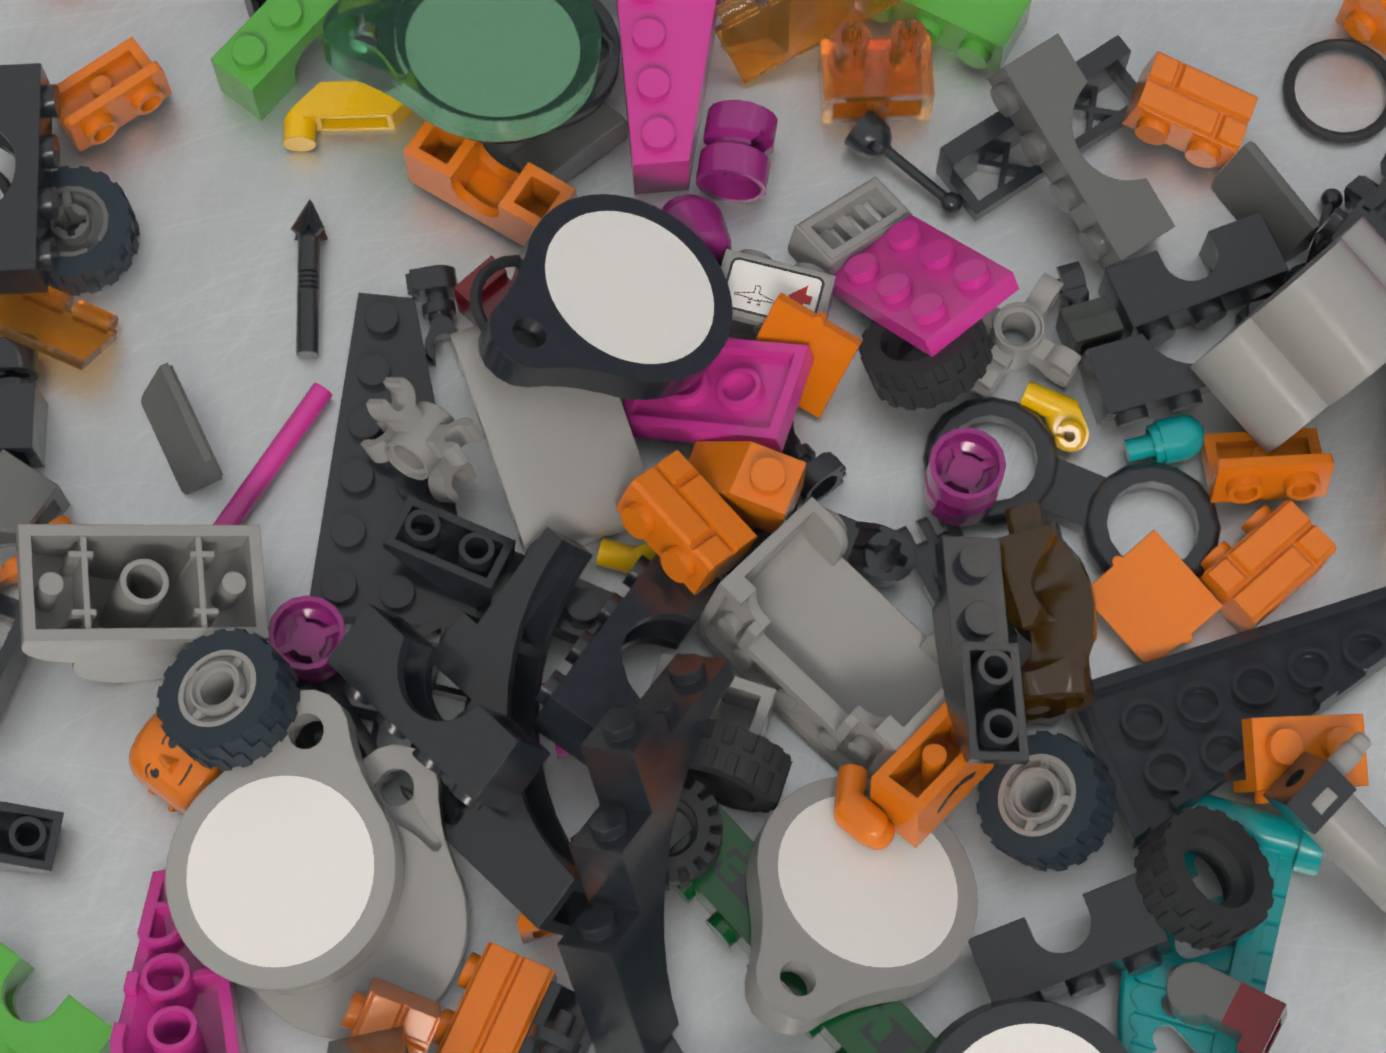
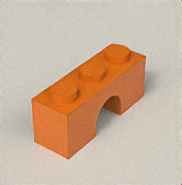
(480, 186)

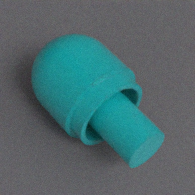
(1167, 440)

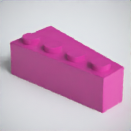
(665, 82)

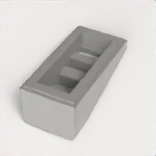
(815, 243)

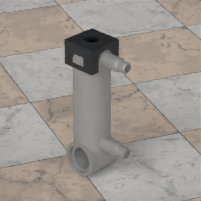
(1322, 803)

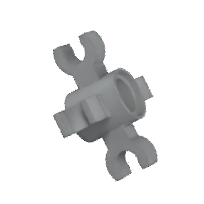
(1053, 359)
(422, 440)

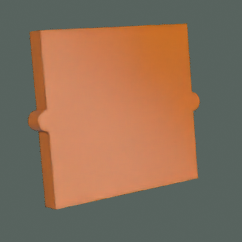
(830, 346)
(1153, 599)

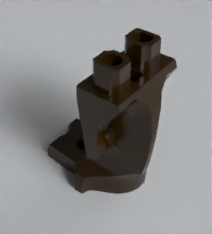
(1051, 608)

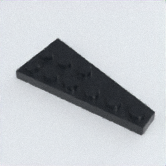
(1176, 721)

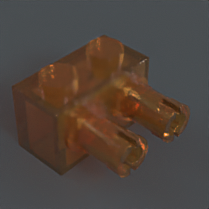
(876, 74)

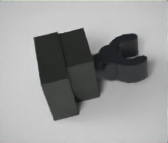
(1084, 321)

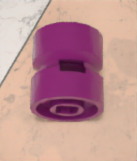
(737, 151)
(973, 467)
(306, 635)

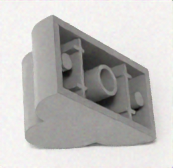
(1305, 340)
(134, 594)

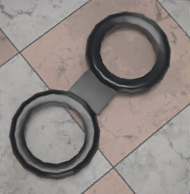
(1074, 494)

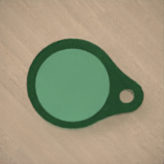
(472, 63)

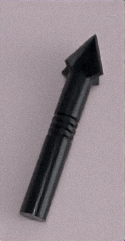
(308, 233)

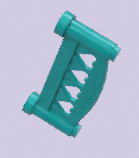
(1248, 957)

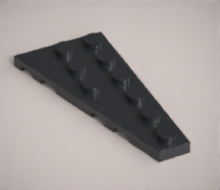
(368, 495)

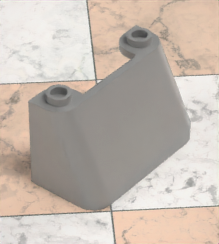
(555, 449)
(828, 642)

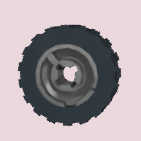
(105, 232)

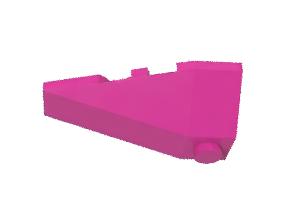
(171, 995)

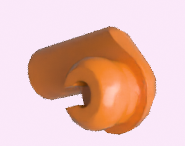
(857, 813)

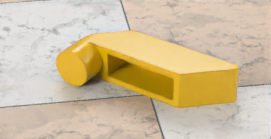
(340, 108)

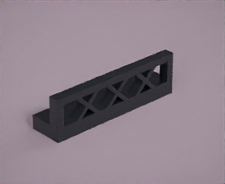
(998, 134)

